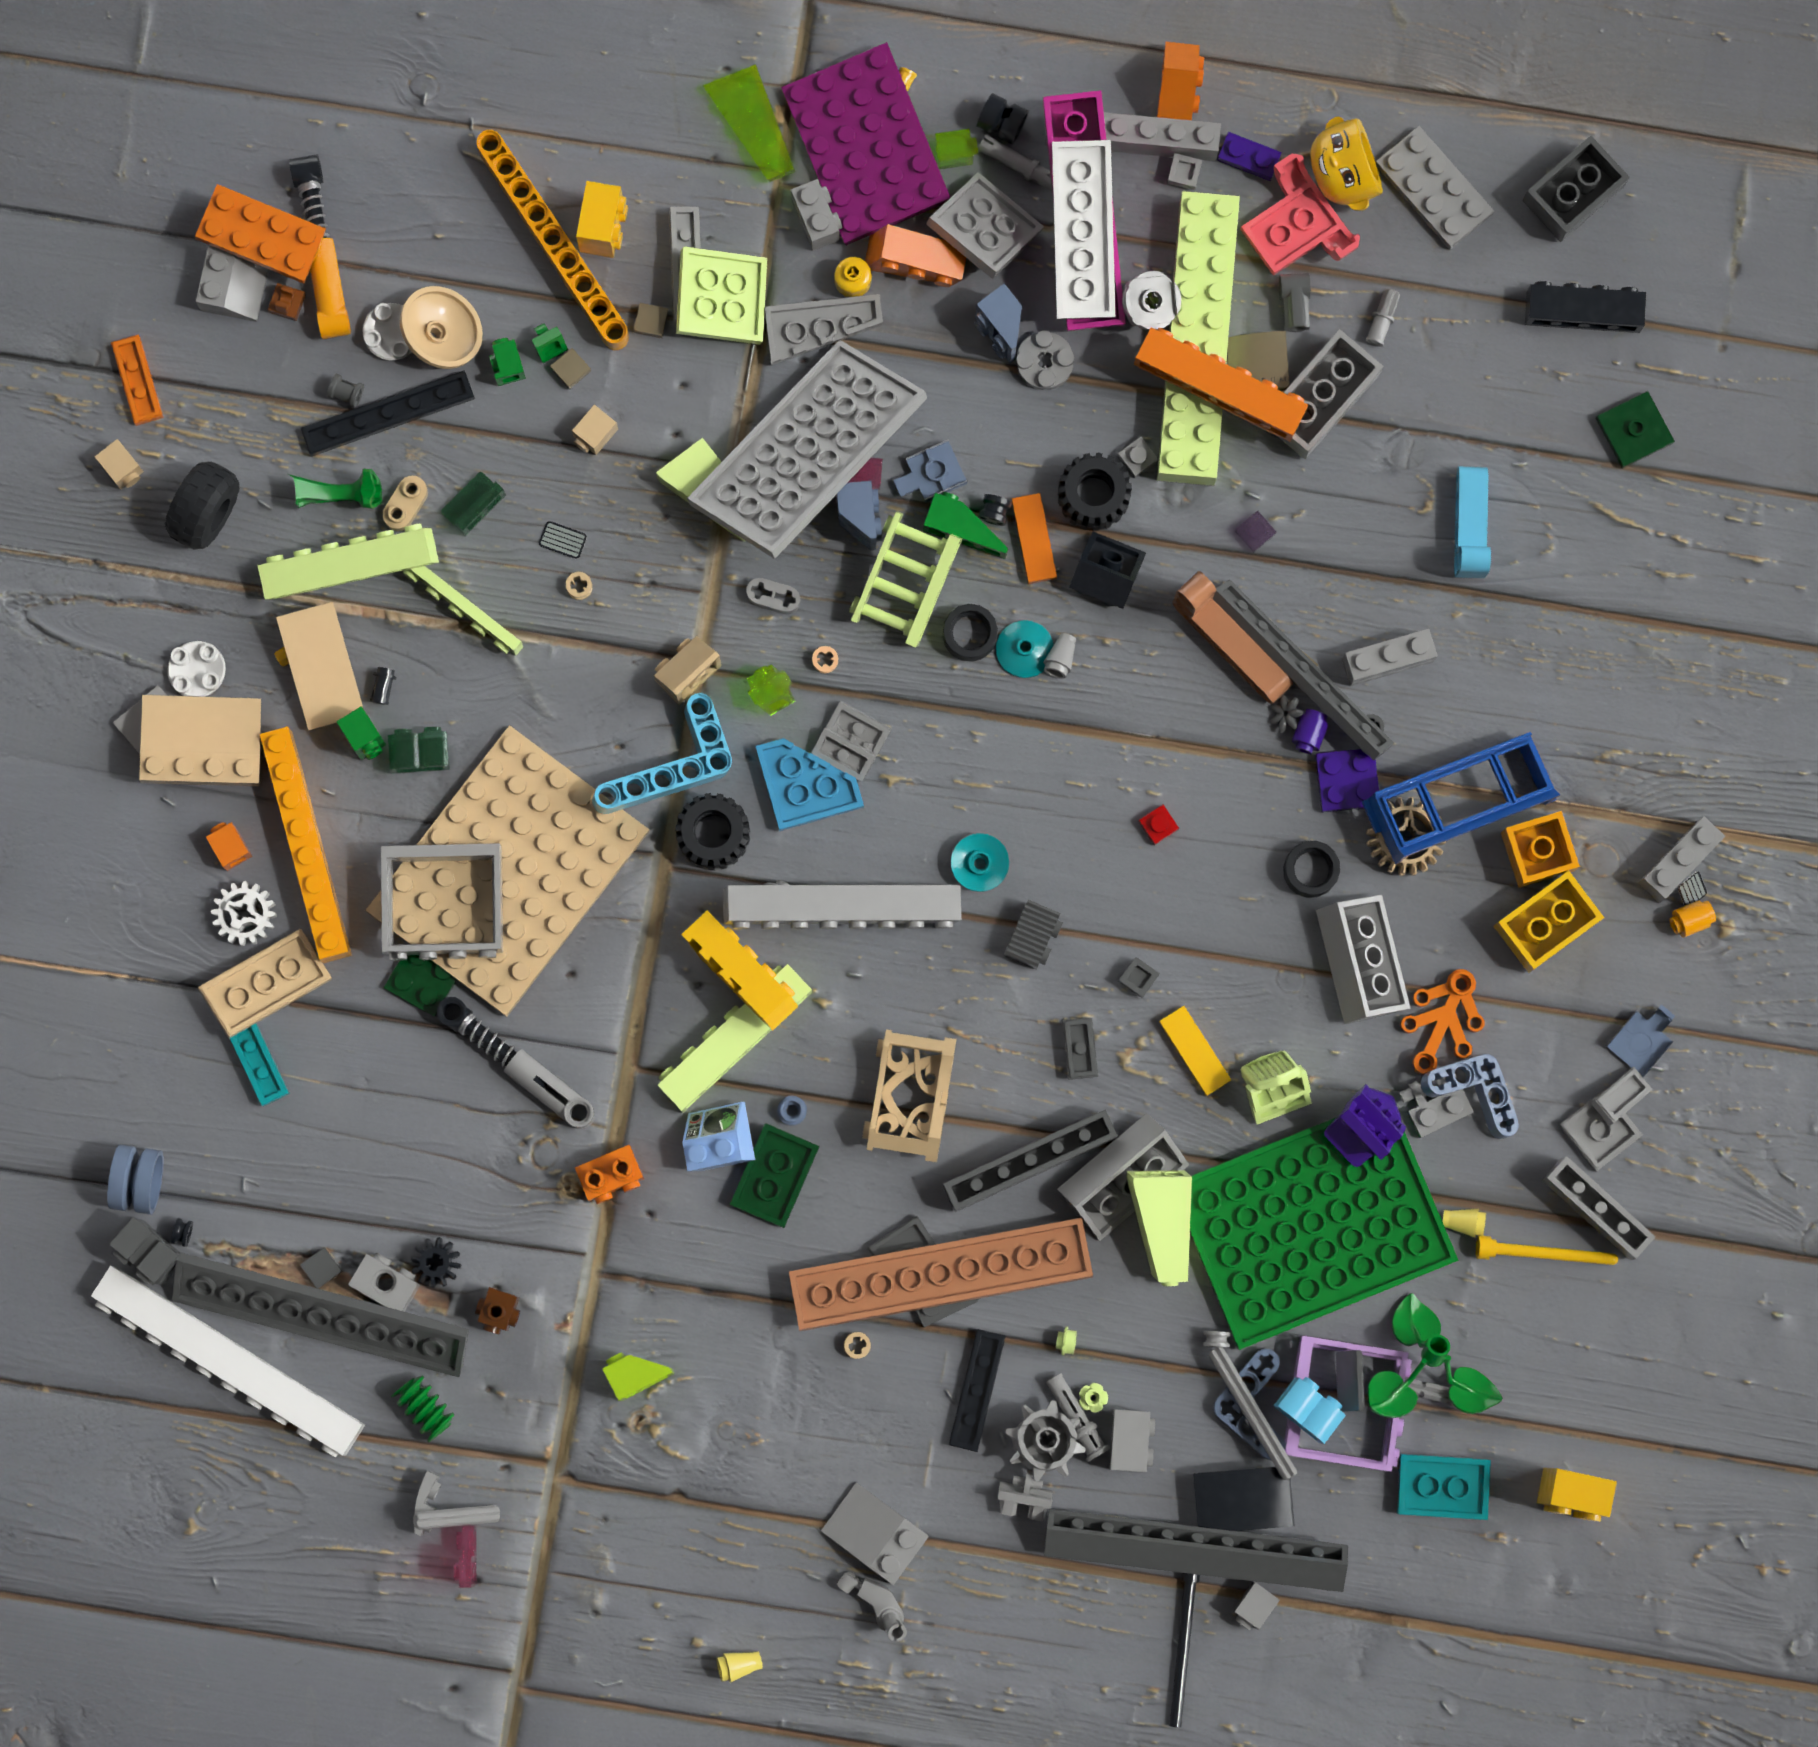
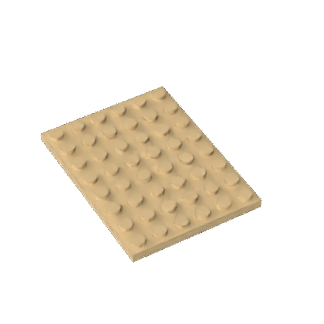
(553, 868)

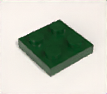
(420, 983)

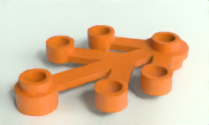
(1445, 1017)

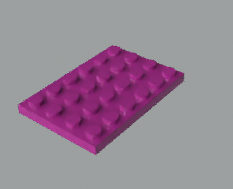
(866, 143)

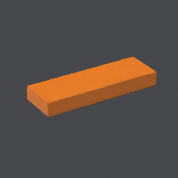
(137, 380)
(1034, 538)

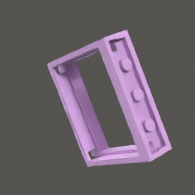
(1393, 1426)

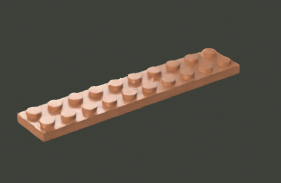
(940, 1274)

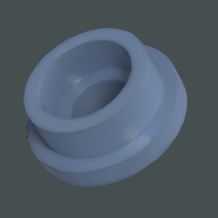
(795, 1101)

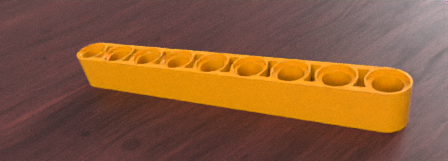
(549, 226)

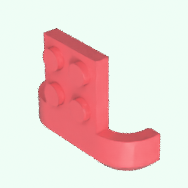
(1297, 221)

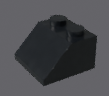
(1107, 570)

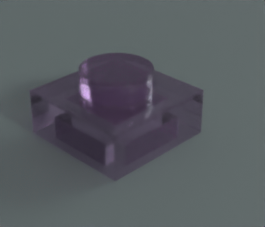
(1255, 531)

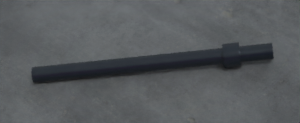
(1183, 1648)

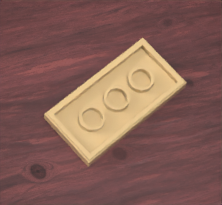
(319, 664)
(264, 983)

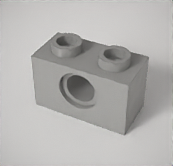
(368, 1276)

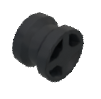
(995, 509)

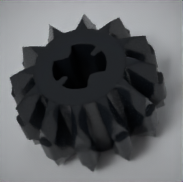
(441, 1271)

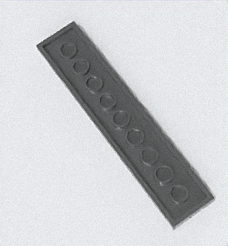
(319, 1314)

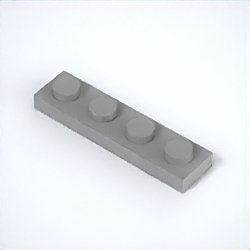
(683, 233)

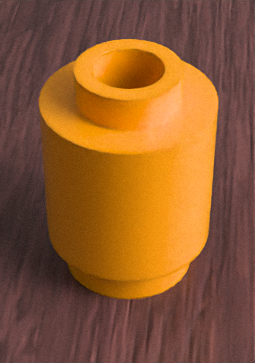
(1692, 918)

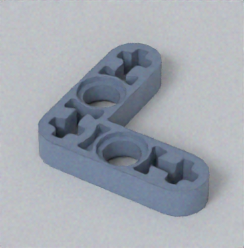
(1477, 1078)
(1226, 1396)

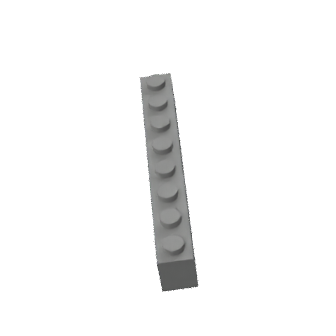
(841, 905)

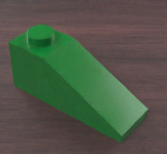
(954, 517)

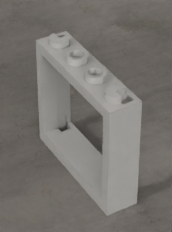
(451, 852)

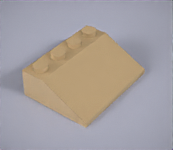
(200, 740)

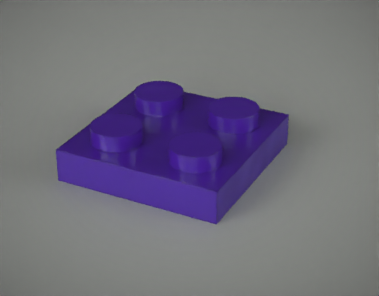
(1345, 779)

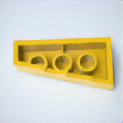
(740, 970)

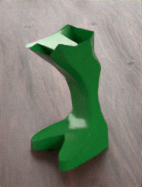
(365, 490)

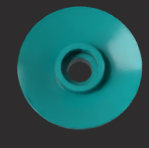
(1016, 661)
(980, 847)

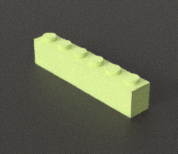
(348, 563)
(722, 1047)

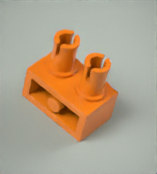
(609, 1174)

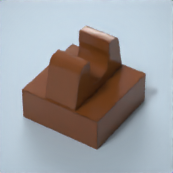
(286, 302)

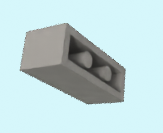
(1389, 657)
(1681, 859)

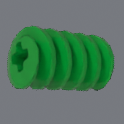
(424, 1407)

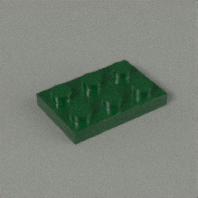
(775, 1176)

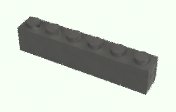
(1030, 1161)

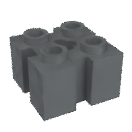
(147, 1251)

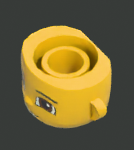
(1345, 164)

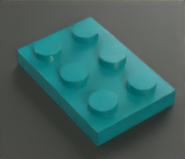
(1443, 1487)

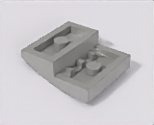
(851, 741)

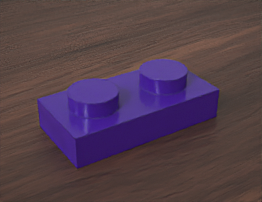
(1249, 156)

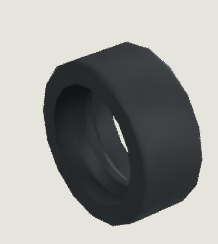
(964, 611)
(1289, 870)

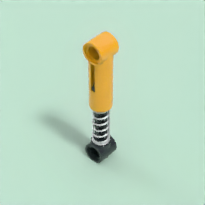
(325, 276)

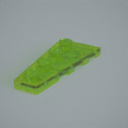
(750, 114)

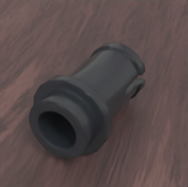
(382, 685)

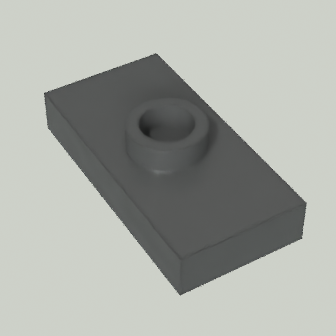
(1080, 1048)

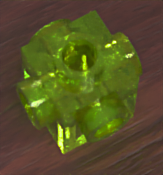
(770, 689)

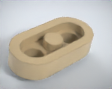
(405, 502)

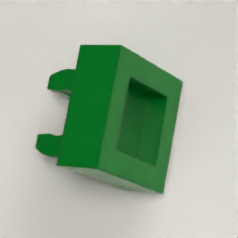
(548, 342)

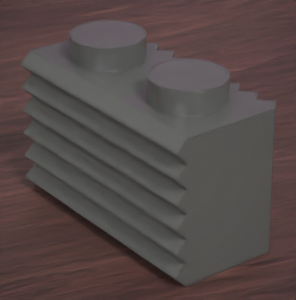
(1033, 934)

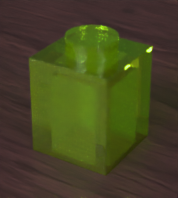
(955, 148)

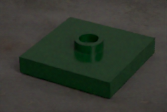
(1635, 429)

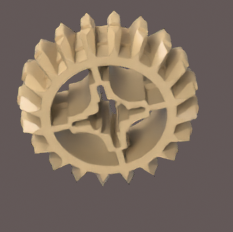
(1408, 811)

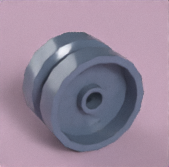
(135, 1179)

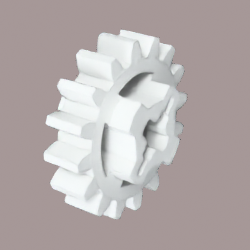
(238, 925)

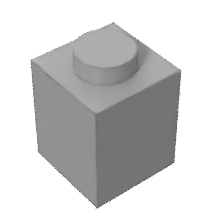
(1254, 1606)

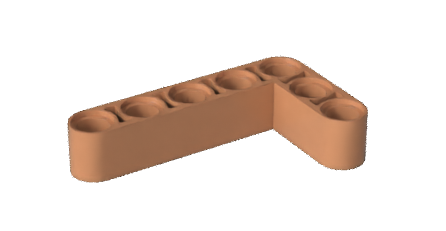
(1198, 608)

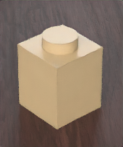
(594, 430)
(119, 465)

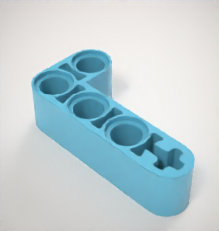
(1471, 552)

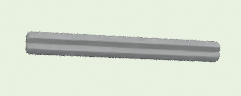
(1253, 1413)

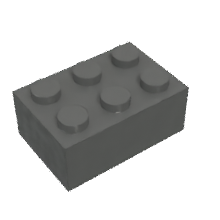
(1575, 188)

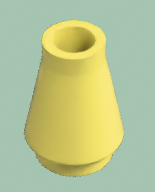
(1467, 1221)
(736, 1665)

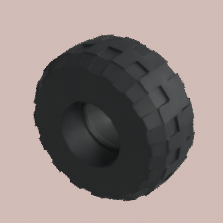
(202, 505)

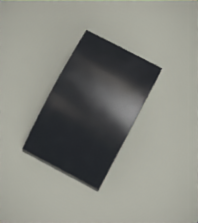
(1243, 1499)

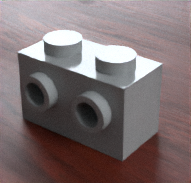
(815, 215)
(1131, 1440)

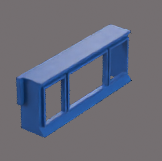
(1384, 822)

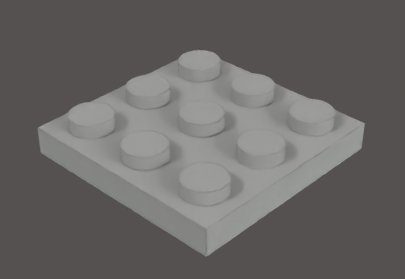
(985, 225)

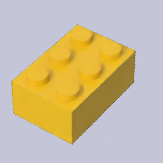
(1548, 921)
(1577, 1492)

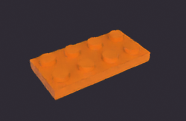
(260, 233)

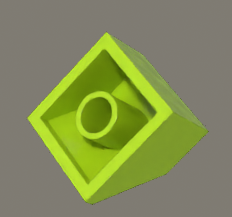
(633, 1374)

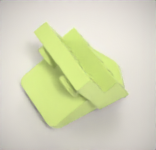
(1275, 1086)

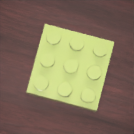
(721, 295)

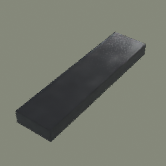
(977, 1390)

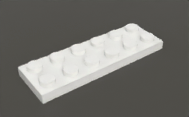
(1083, 229)

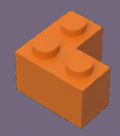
(1180, 76)

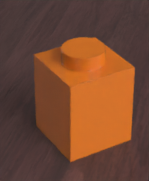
(228, 845)

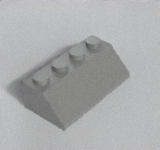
(231, 285)
(1363, 959)
(1101, 1189)

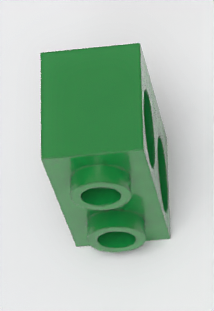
(362, 734)

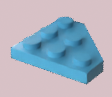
(804, 785)

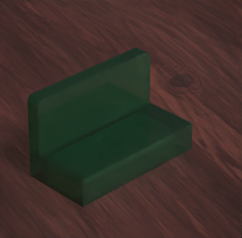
(473, 503)

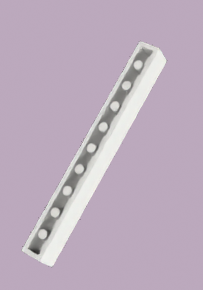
(228, 1361)

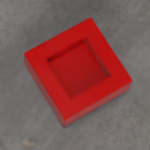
(1158, 824)

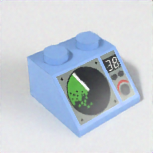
(717, 1138)

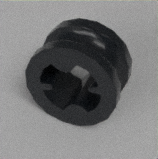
(182, 1232)

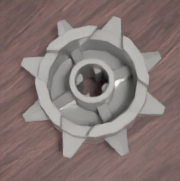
(1044, 1423)

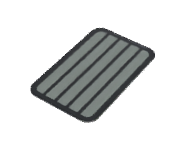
(562, 540)
(1692, 889)

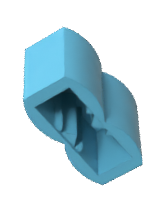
(1310, 1409)

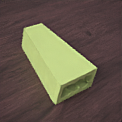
(690, 470)
(1163, 1216)

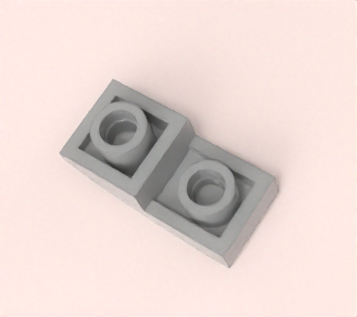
(428, 1490)

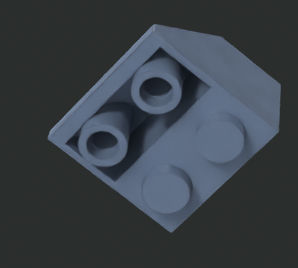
(999, 318)
(856, 512)

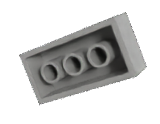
(1330, 389)

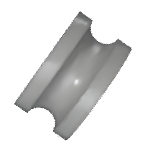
(1216, 1339)

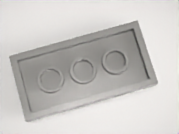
(1434, 187)

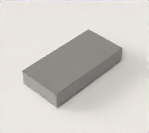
(1621, 1096)

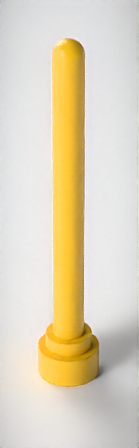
(1489, 1248)

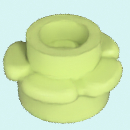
(1066, 1341)
(1101, 1397)

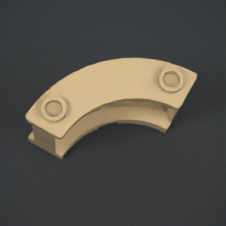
(937, 1065)

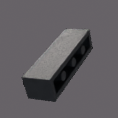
(1585, 307)

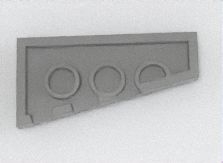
(814, 324)

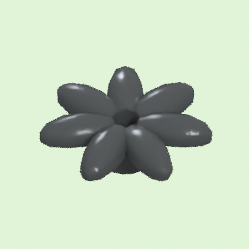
(1286, 713)

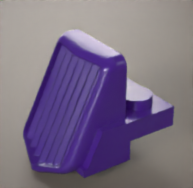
(1366, 1126)

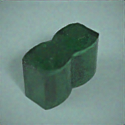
(418, 751)

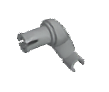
(885, 1607)

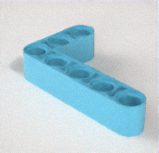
(673, 769)

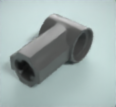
(1295, 292)

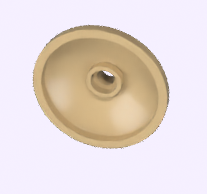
(449, 318)

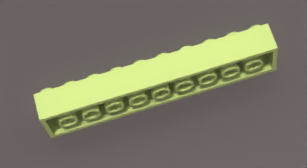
(1205, 282)

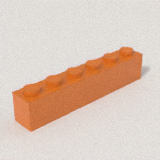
(1220, 383)

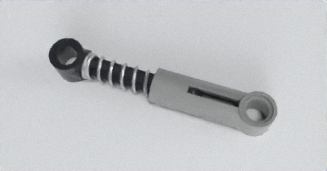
(518, 1065)

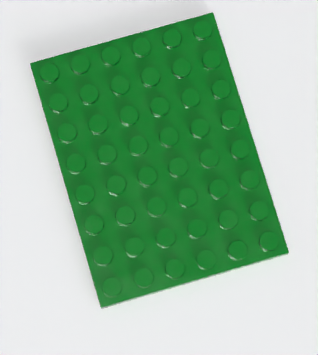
(1310, 1233)

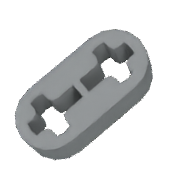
(771, 602)

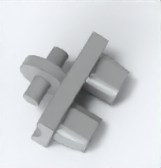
(1024, 1491)

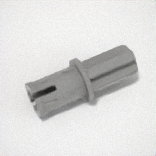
(1383, 317)

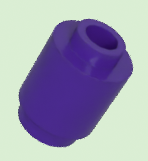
(1310, 731)

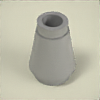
(1060, 658)

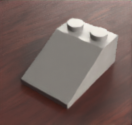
(874, 1533)

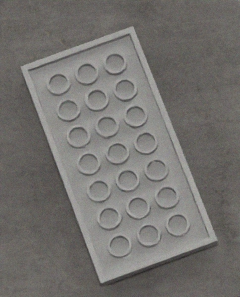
(807, 448)

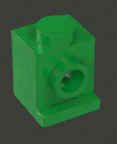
(507, 361)

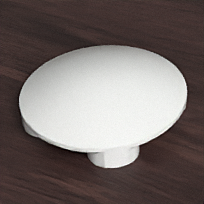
(383, 332)
(196, 669)

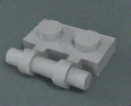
(1437, 1112)

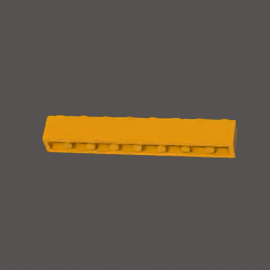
(305, 845)

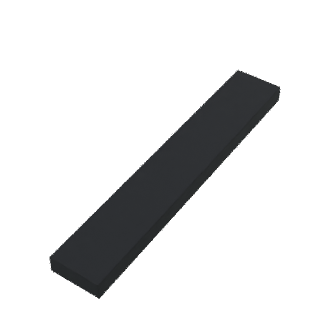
(387, 413)

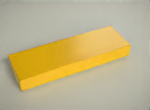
(1195, 1051)

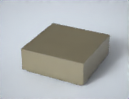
(651, 320)
(570, 368)

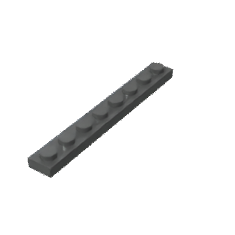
(1302, 670)

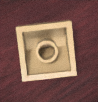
(687, 669)

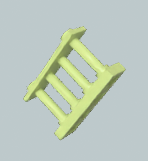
(934, 575)

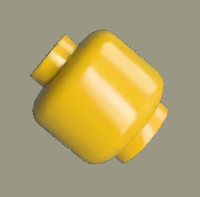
(850, 268)

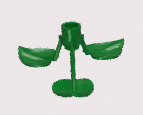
(1418, 1324)

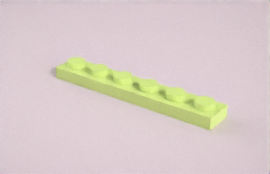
(461, 606)

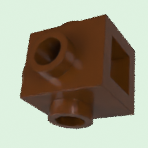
(486, 1308)

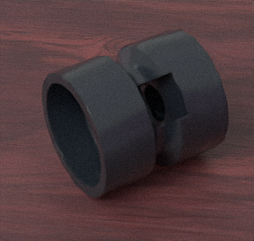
(1002, 118)

